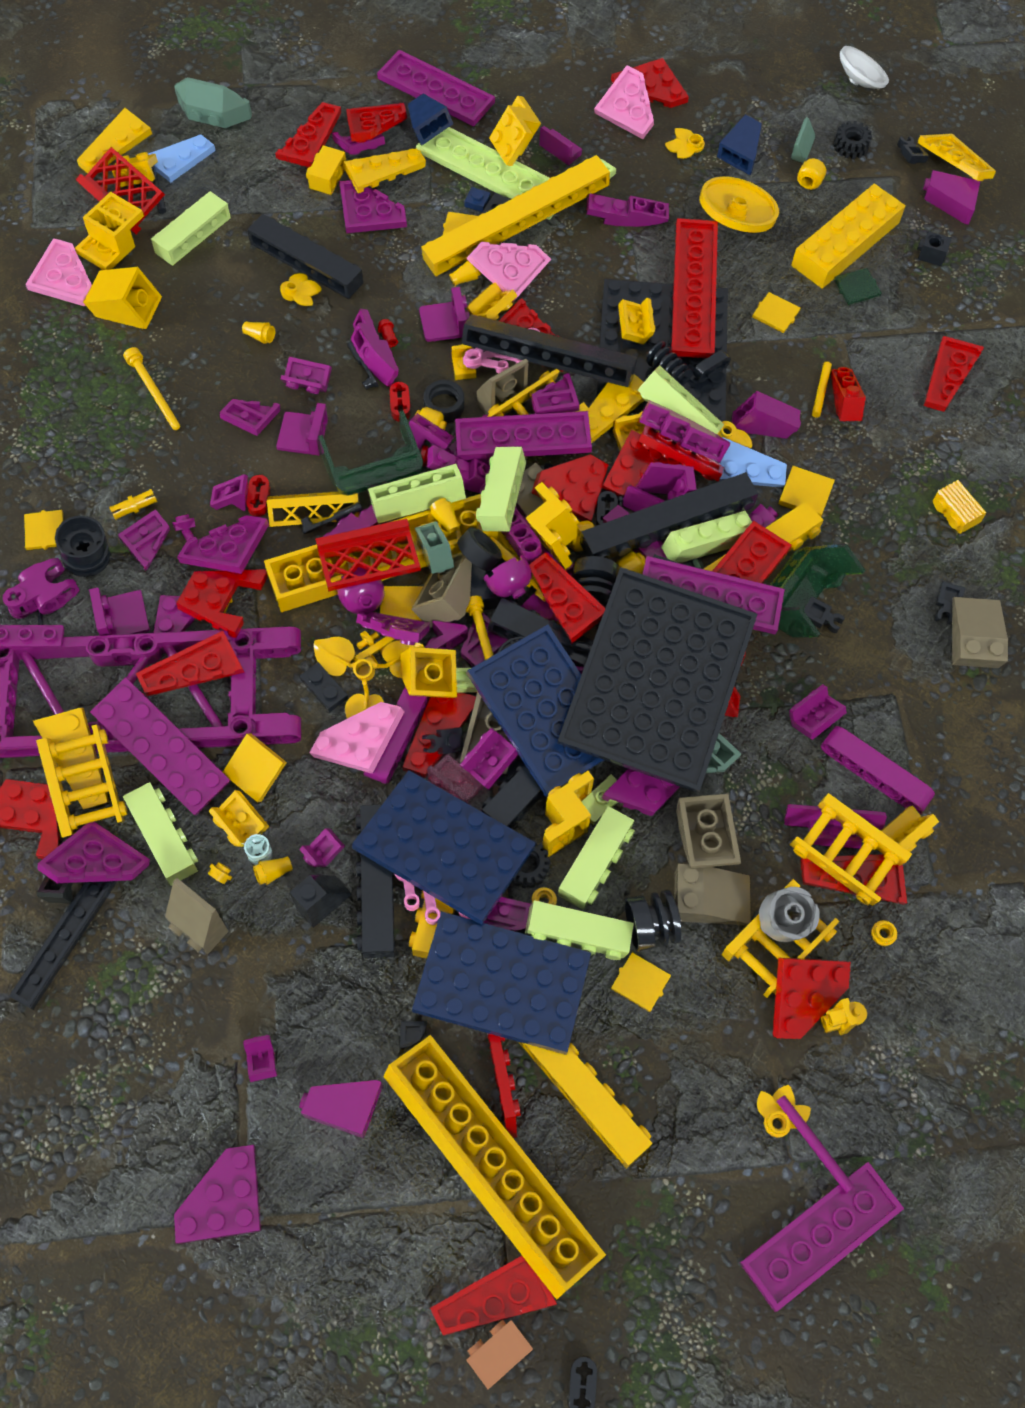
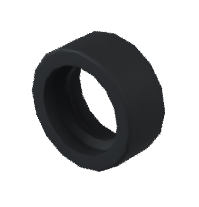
(445, 387)
(479, 549)

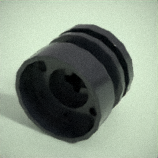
(82, 546)
(596, 576)
(652, 920)

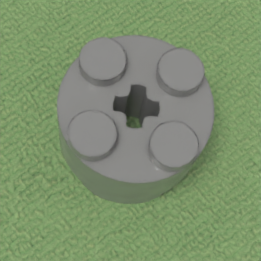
(776, 910)

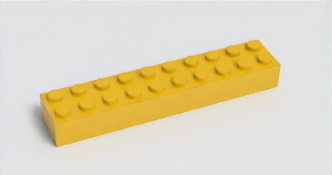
(299, 575)
(494, 1166)

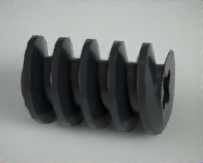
(662, 356)

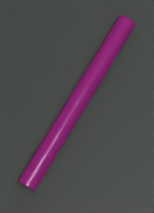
(815, 1144)

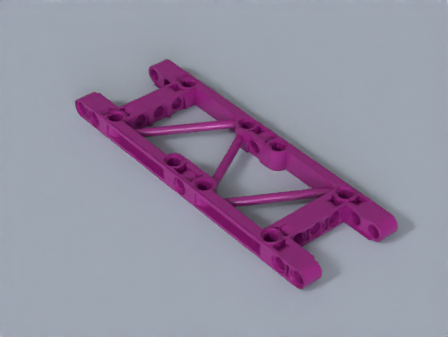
(129, 650)

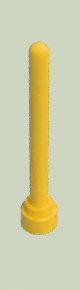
(135, 359)
(475, 609)

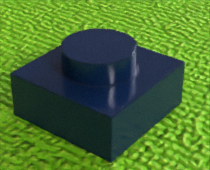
(477, 199)

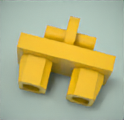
(373, 648)
(844, 1016)

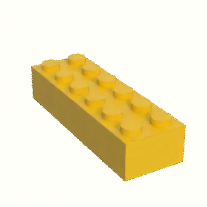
(848, 235)

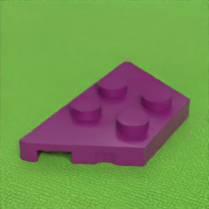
(640, 792)

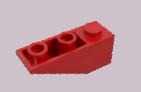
(847, 394)

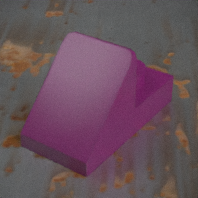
(424, 431)
(230, 492)
(448, 634)

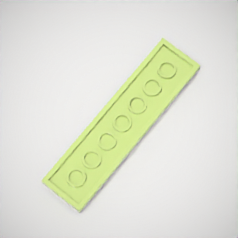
(480, 164)

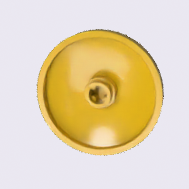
(739, 204)

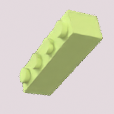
(191, 228)
(666, 391)
(501, 489)
(416, 493)
(705, 537)
(160, 833)
(596, 857)
(579, 930)

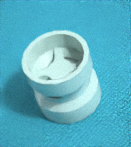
(255, 845)

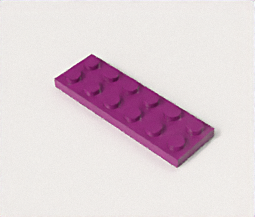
(419, 77)
(534, 433)
(742, 593)
(160, 746)
(821, 1237)

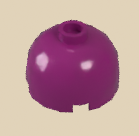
(510, 578)
(362, 597)

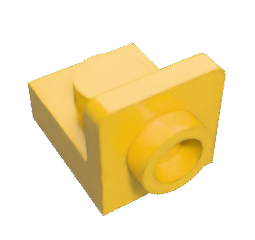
(460, 370)

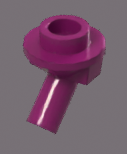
(184, 524)

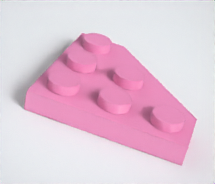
(627, 103)
(509, 264)
(60, 274)
(359, 739)

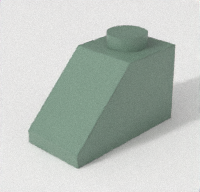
(434, 547)

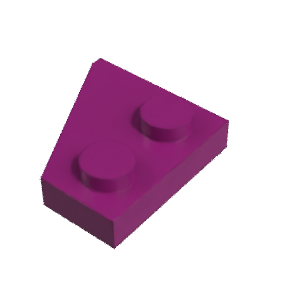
(354, 147)

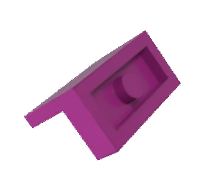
(559, 145)

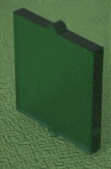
(857, 286)

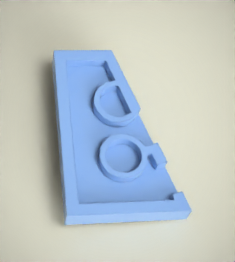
(182, 156)
(759, 467)

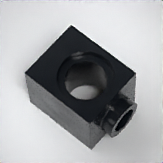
(934, 248)

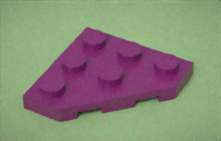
(370, 210)
(226, 546)
(397, 627)
(93, 856)
(223, 1200)

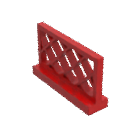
(99, 192)
(365, 540)

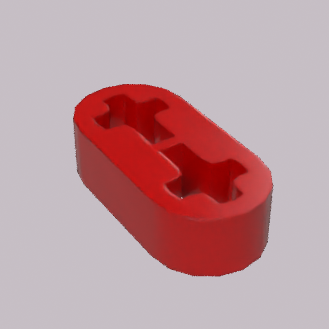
(395, 401)
(253, 495)

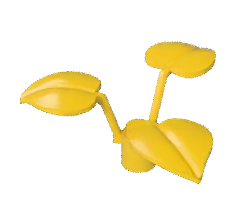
(337, 653)

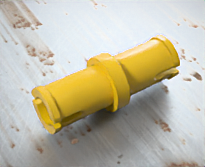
(133, 504)

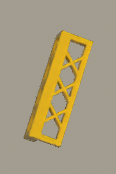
(307, 500)

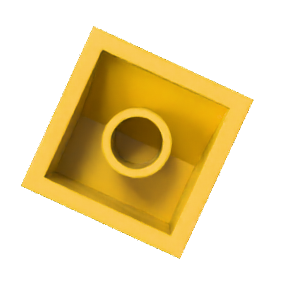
(429, 672)

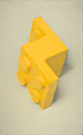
(514, 130)
(109, 231)
(554, 524)
(567, 813)

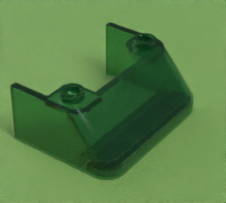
(404, 464)
(805, 577)

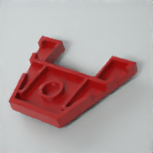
(210, 593)
(30, 809)

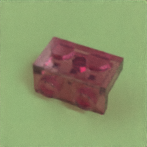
(454, 779)

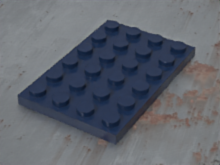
(530, 698)
(444, 846)
(502, 983)

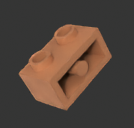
(499, 1353)

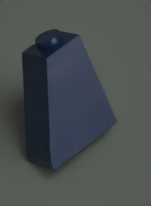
(428, 118)
(741, 144)

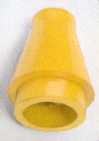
(465, 273)
(260, 331)
(445, 515)
(270, 870)

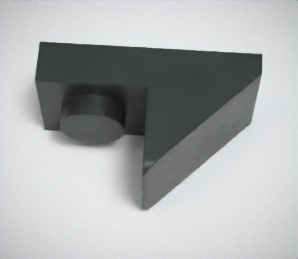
(55, 892)

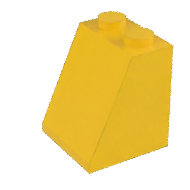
(123, 297)

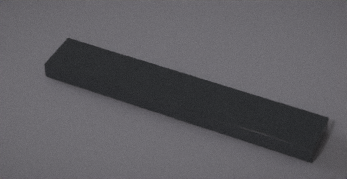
(61, 942)

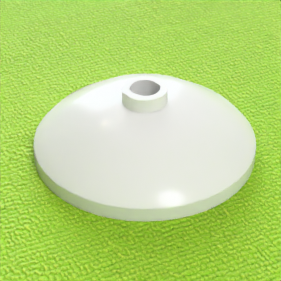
(862, 69)

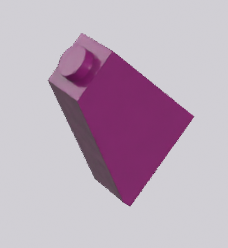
(952, 194)
(766, 417)
(342, 1105)

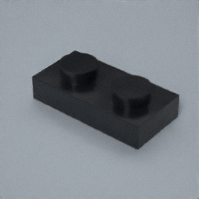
(323, 687)

